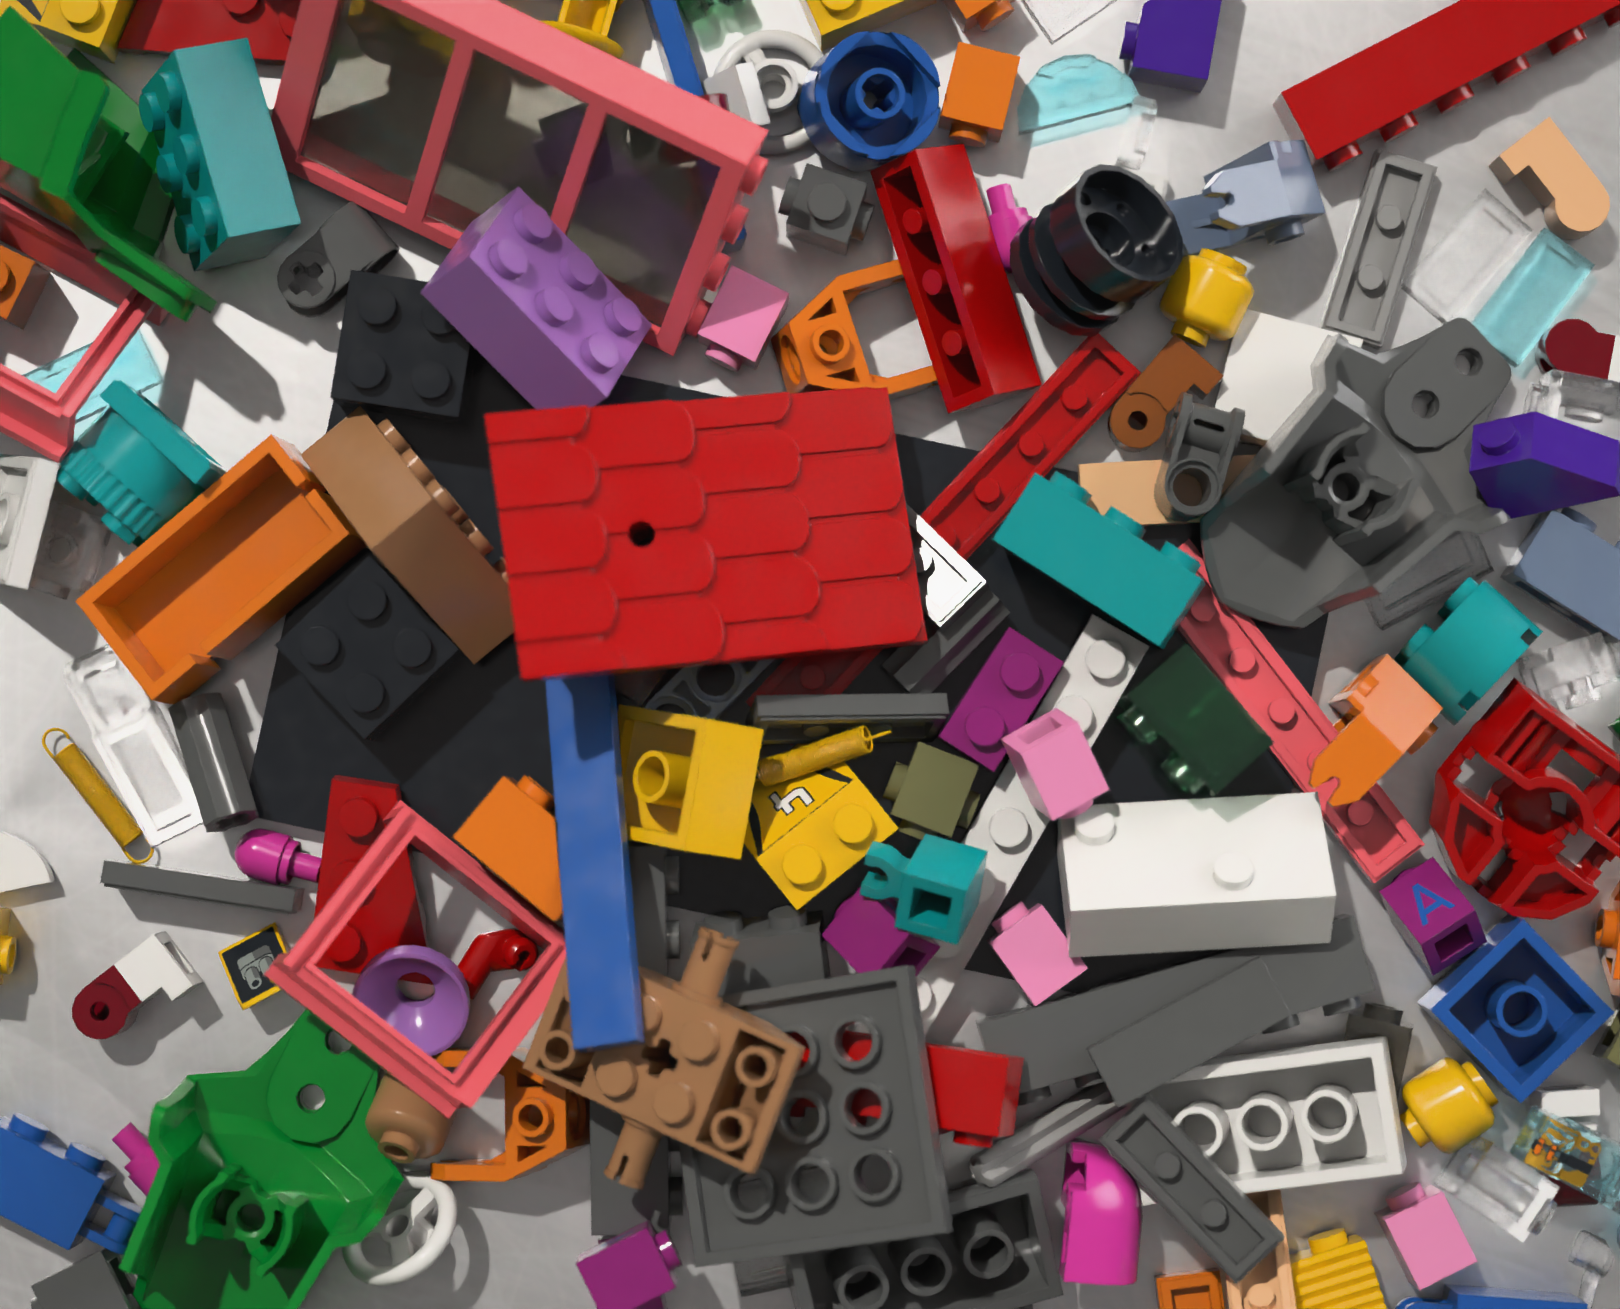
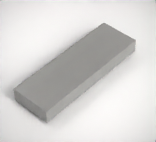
(1378, 247)

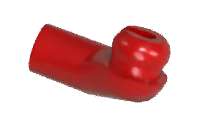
(496, 952)

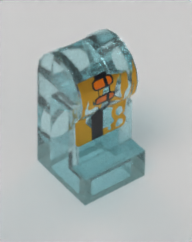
(1571, 1155)

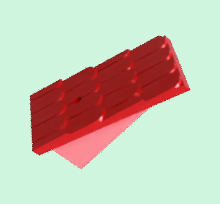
(766, 521)

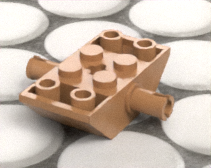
(726, 1077)

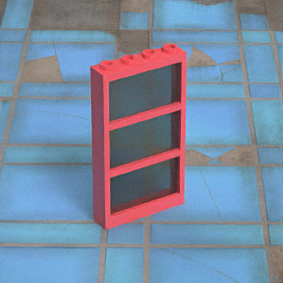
(462, 101)

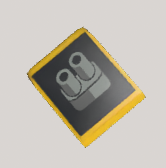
(249, 960)

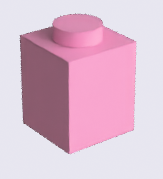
(742, 320)
(1055, 765)
(1034, 951)
(1424, 1234)

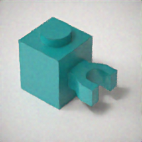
(934, 887)

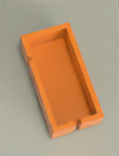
(221, 571)

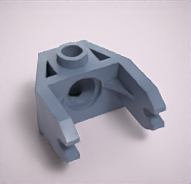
(1251, 199)

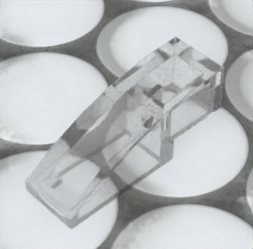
(134, 745)

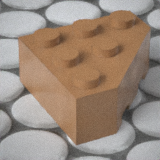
(415, 530)

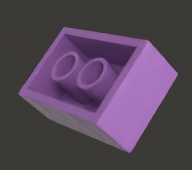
(537, 306)

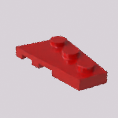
(181, 24)
(392, 910)

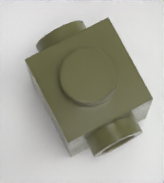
(932, 792)

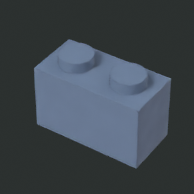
(1570, 571)

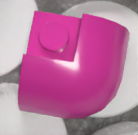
(1100, 1217)

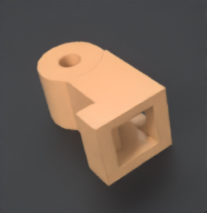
(1558, 179)

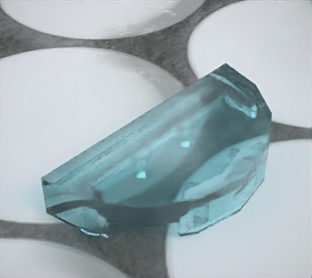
(1072, 91)

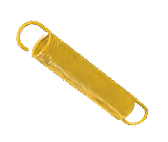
(816, 755)
(97, 794)

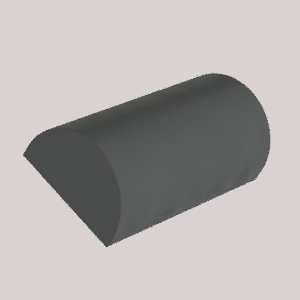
(989, 1261)

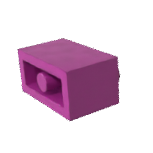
(999, 699)

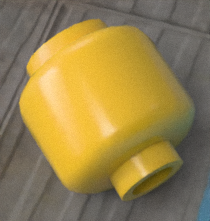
(1206, 297)
(1448, 1105)

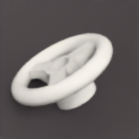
(750, 50)
(409, 1233)

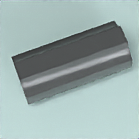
(928, 665)
(213, 762)

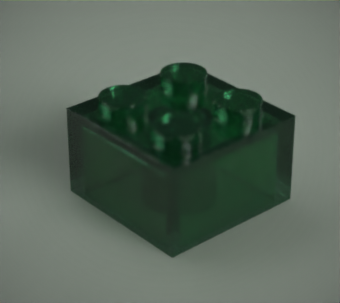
(1192, 723)

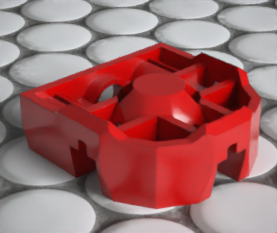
(1520, 740)

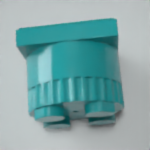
(136, 465)

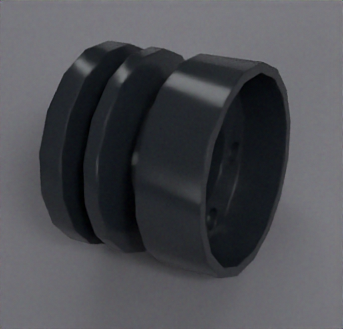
(1096, 250)

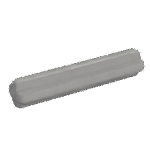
(1043, 1135)

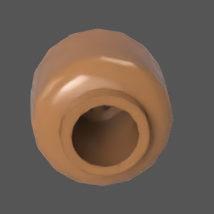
(405, 1123)

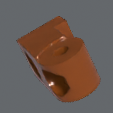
(1142, 410)

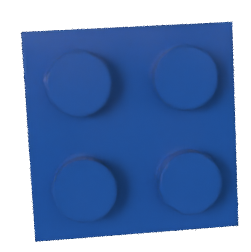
(1515, 1007)

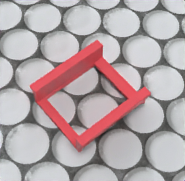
(26, 409)
(373, 1036)

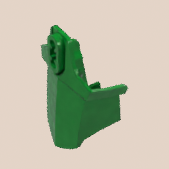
(86, 159)
(258, 1181)

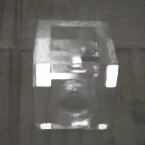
(1582, 396)

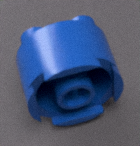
(900, 119)

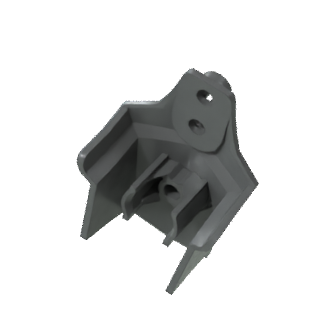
(1356, 479)

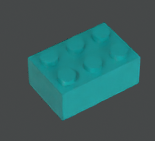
(218, 155)
(1102, 557)

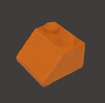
(517, 839)

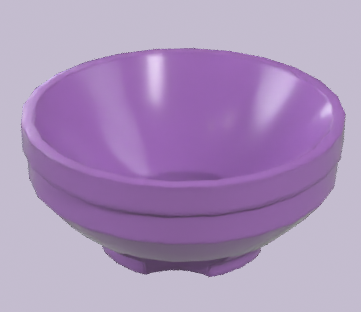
(428, 1023)

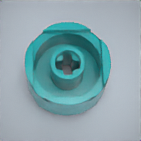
(1469, 649)

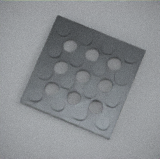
(903, 1135)

